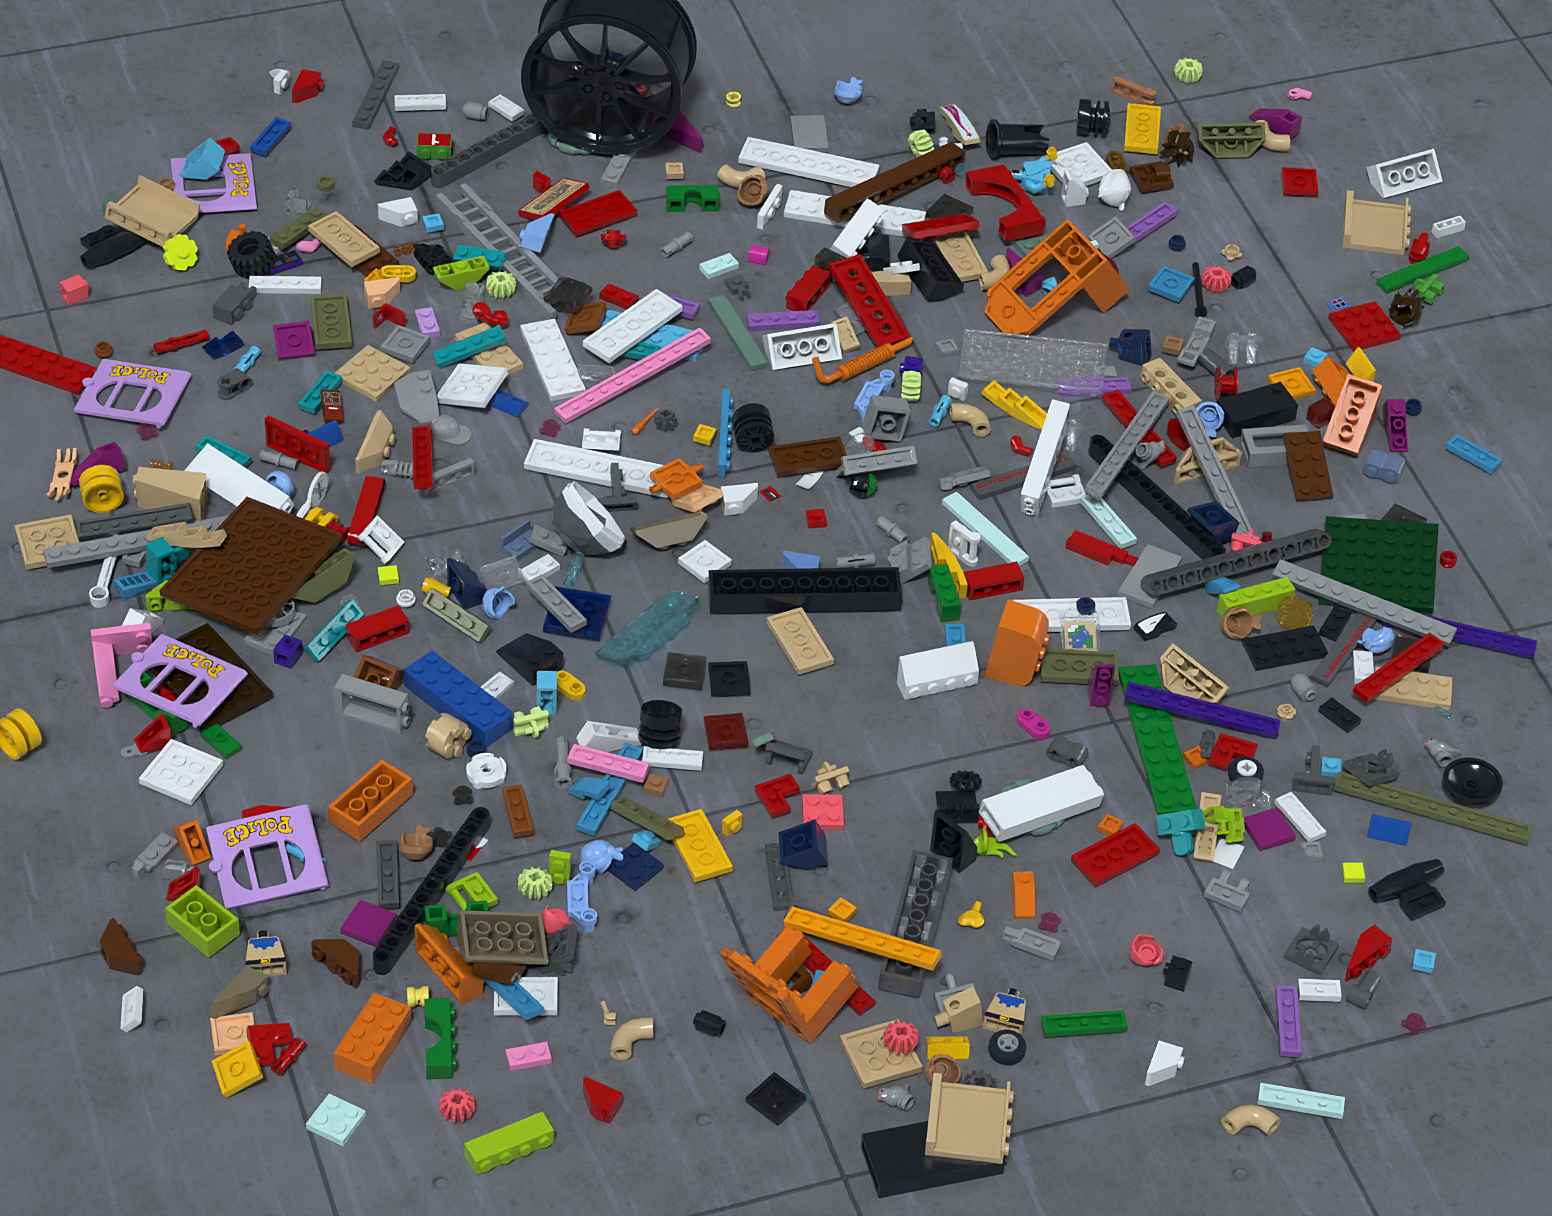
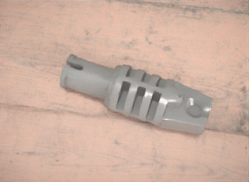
(396, 468)

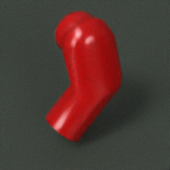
(388, 136)

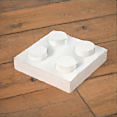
(704, 558)

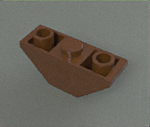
(119, 950)
(339, 958)

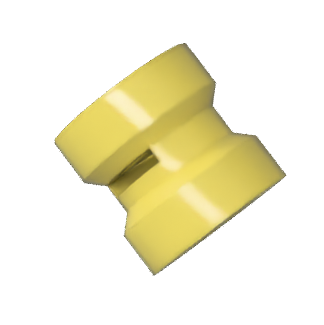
(417, 996)

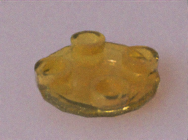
(1294, 613)

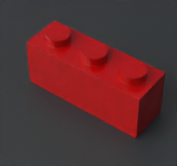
(808, 289)
(994, 580)
(377, 628)

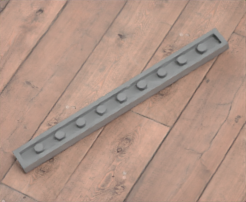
(620, 162)
(1126, 444)
(110, 546)
(1364, 602)

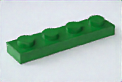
(1084, 1023)

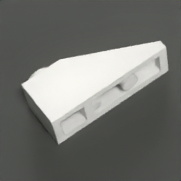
(607, 736)

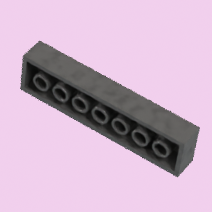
(916, 919)

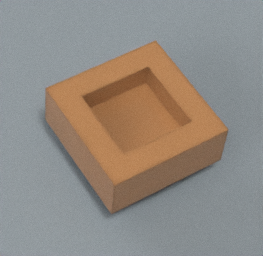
(1172, 345)
(655, 785)

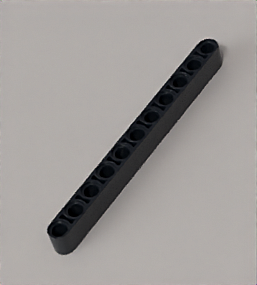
(1159, 503)
(431, 890)

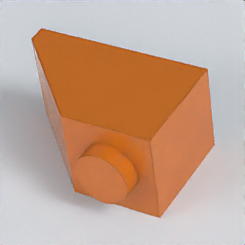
(192, 841)
(1023, 895)

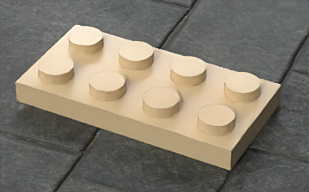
(343, 239)
(961, 255)
(497, 356)
(800, 640)
(1420, 690)

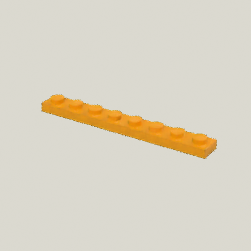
(863, 938)

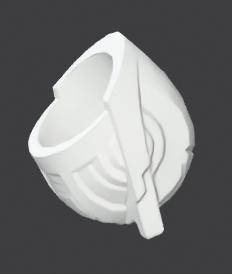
(1115, 188)

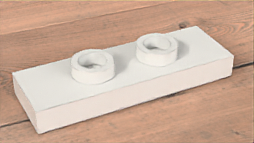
(420, 102)
(769, 207)
(673, 758)
(1300, 817)

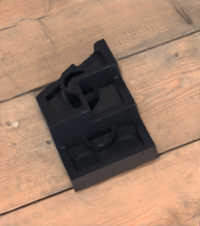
(407, 173)

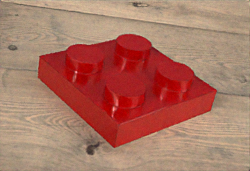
(1299, 181)

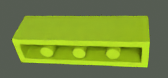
(1257, 598)
(509, 1143)

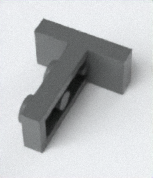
(618, 501)
(1311, 780)

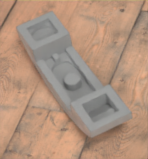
(1198, 342)

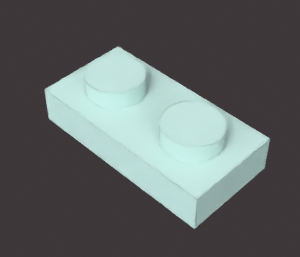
(718, 266)

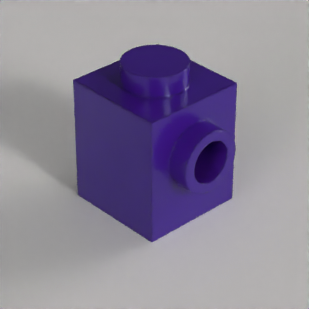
(911, 364)
(288, 651)

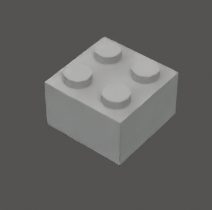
(886, 418)

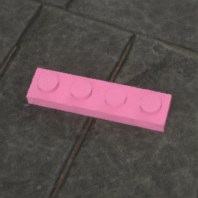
(608, 763)

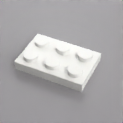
(541, 988)

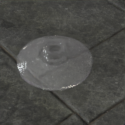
(859, 444)

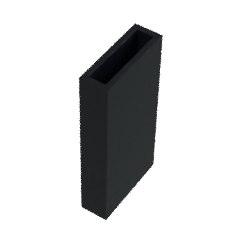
(900, 1164)

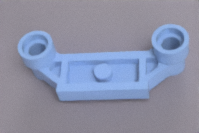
(874, 387)
(578, 897)

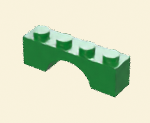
(176, 723)
(439, 1057)

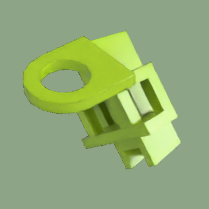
(1234, 820)

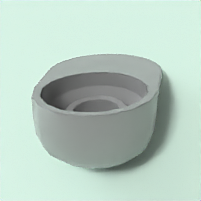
(448, 430)

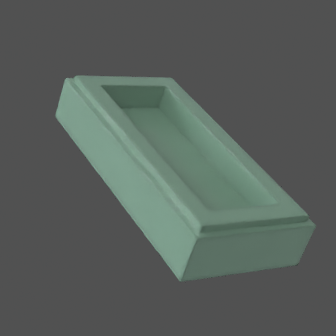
(764, 739)

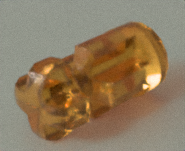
(405, 249)
(154, 463)

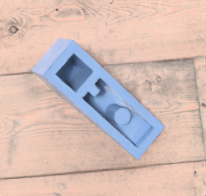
(536, 233)

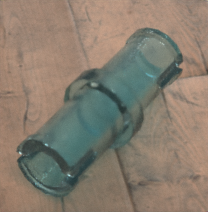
(573, 569)

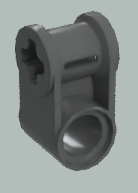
(233, 384)

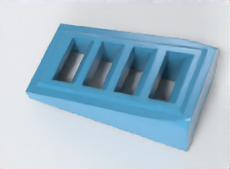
(1221, 586)
(126, 590)

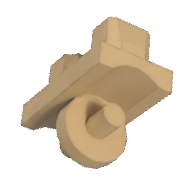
(829, 775)

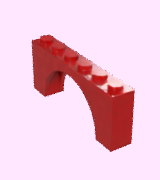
(998, 181)

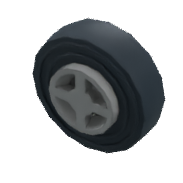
(1000, 1044)

